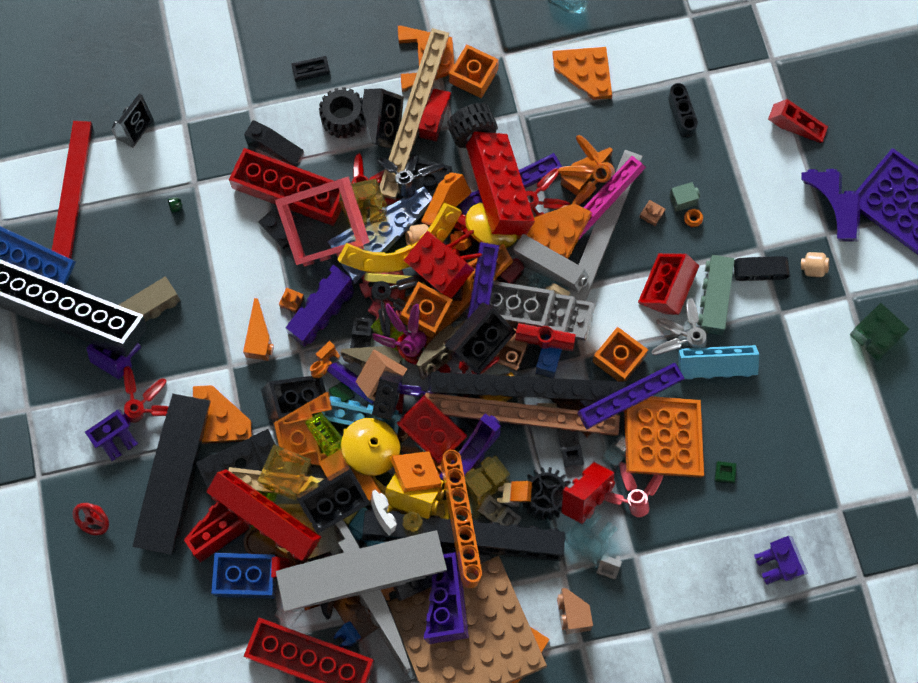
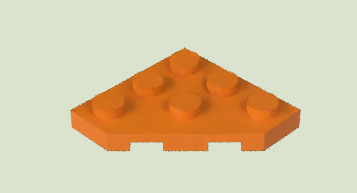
(586, 70)
(560, 228)
(224, 419)

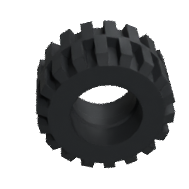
(335, 101)
(469, 120)

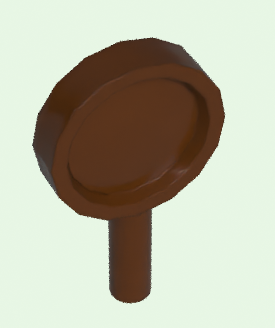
(258, 544)

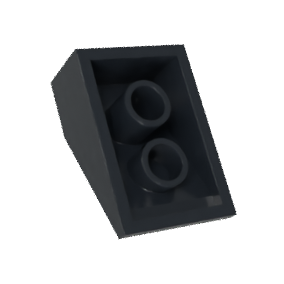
(382, 115)
(133, 122)
(290, 394)

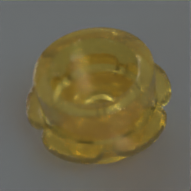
(409, 517)

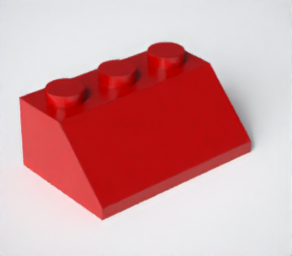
(669, 283)

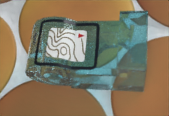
(616, 452)

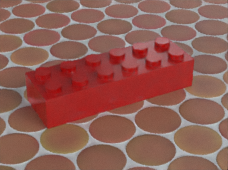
(274, 179)
(500, 184)
(305, 656)

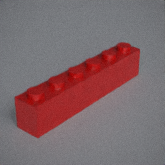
(263, 515)

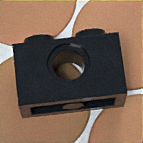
(387, 395)

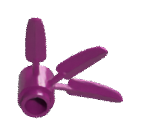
(413, 342)

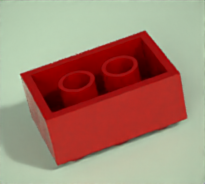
(439, 264)

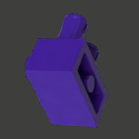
(110, 361)
(105, 430)
(788, 557)

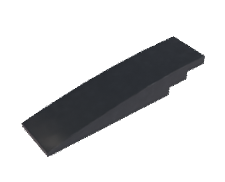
(172, 474)

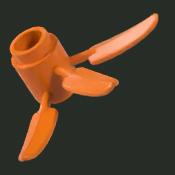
(583, 171)

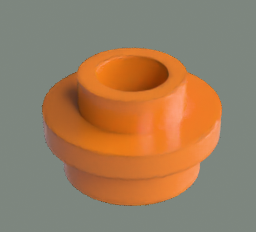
(693, 213)
(318, 369)

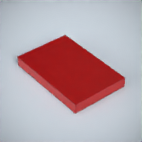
(431, 429)

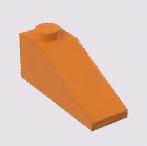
(577, 183)
(450, 190)
(258, 341)

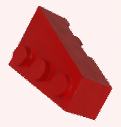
(587, 492)
(214, 531)

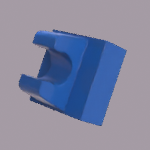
(348, 634)

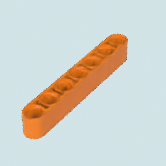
(461, 527)

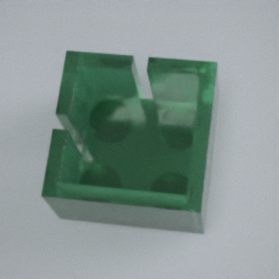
(882, 329)

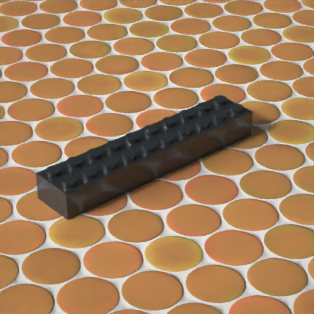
(70, 310)

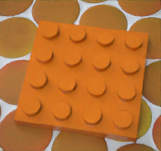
(664, 437)

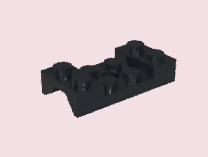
(253, 450)

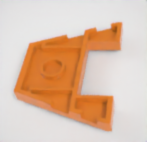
(411, 35)
(294, 433)

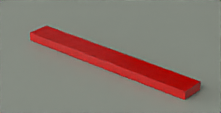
(72, 188)

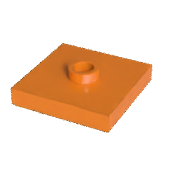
(416, 471)

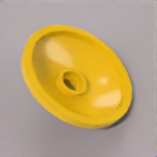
(477, 220)
(363, 455)

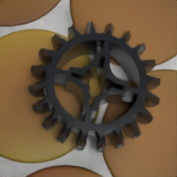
(542, 485)

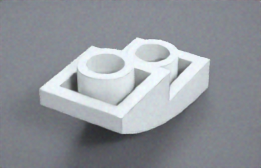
(380, 507)

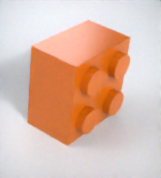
(473, 71)
(431, 308)
(620, 355)

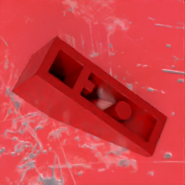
(434, 115)
(796, 120)

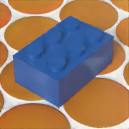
(243, 576)

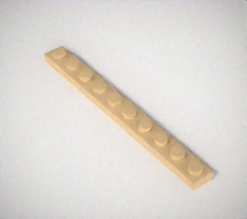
(414, 109)

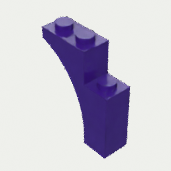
(845, 205)
(479, 442)

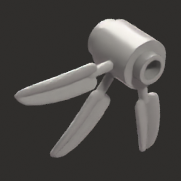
(695, 337)

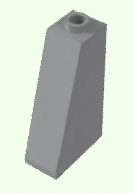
(550, 264)

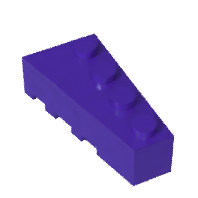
(321, 307)
(447, 609)

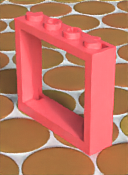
(352, 211)

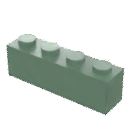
(717, 294)

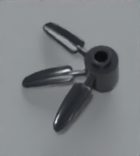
(405, 179)
(383, 297)

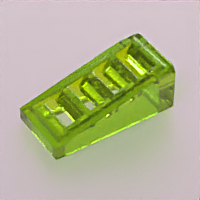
(325, 444)

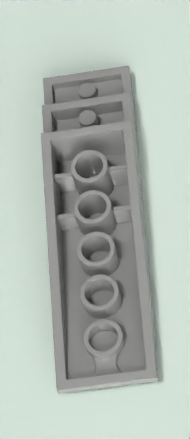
(541, 308)
(361, 571)
(376, 604)

